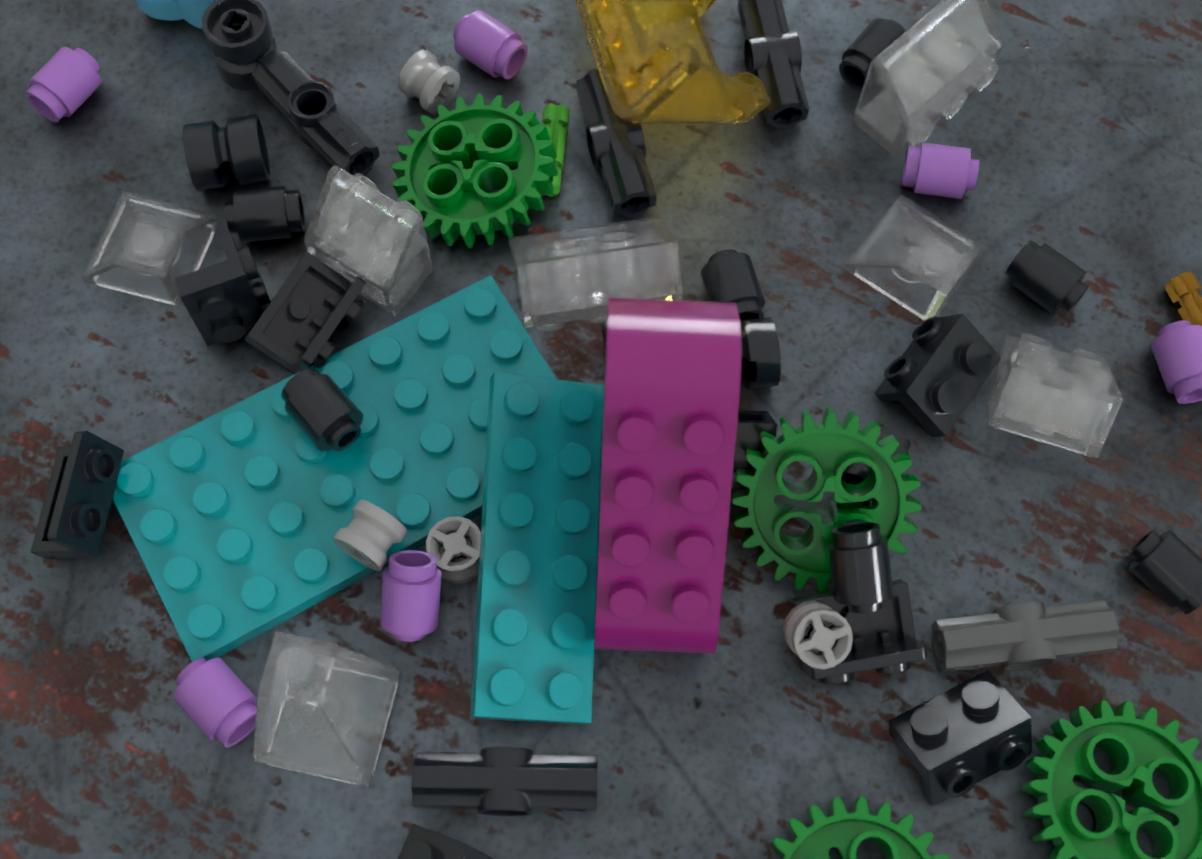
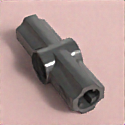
(1024, 636)

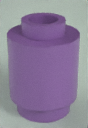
(489, 44)
(64, 83)
(940, 170)
(1180, 360)
(410, 595)
(216, 700)

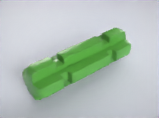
(557, 123)

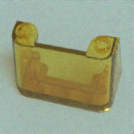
(663, 66)

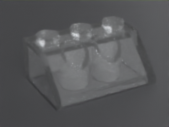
(929, 73)
(577, 270)

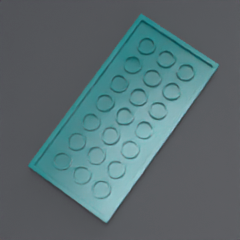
(247, 506)

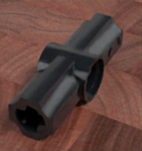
(776, 59)
(300, 99)
(616, 150)
(504, 781)

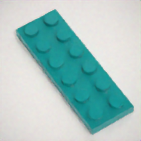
(538, 551)

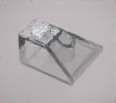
(150, 246)
(915, 258)
(323, 709)

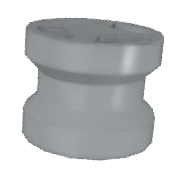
(428, 81)
(369, 535)
(451, 539)
(827, 644)

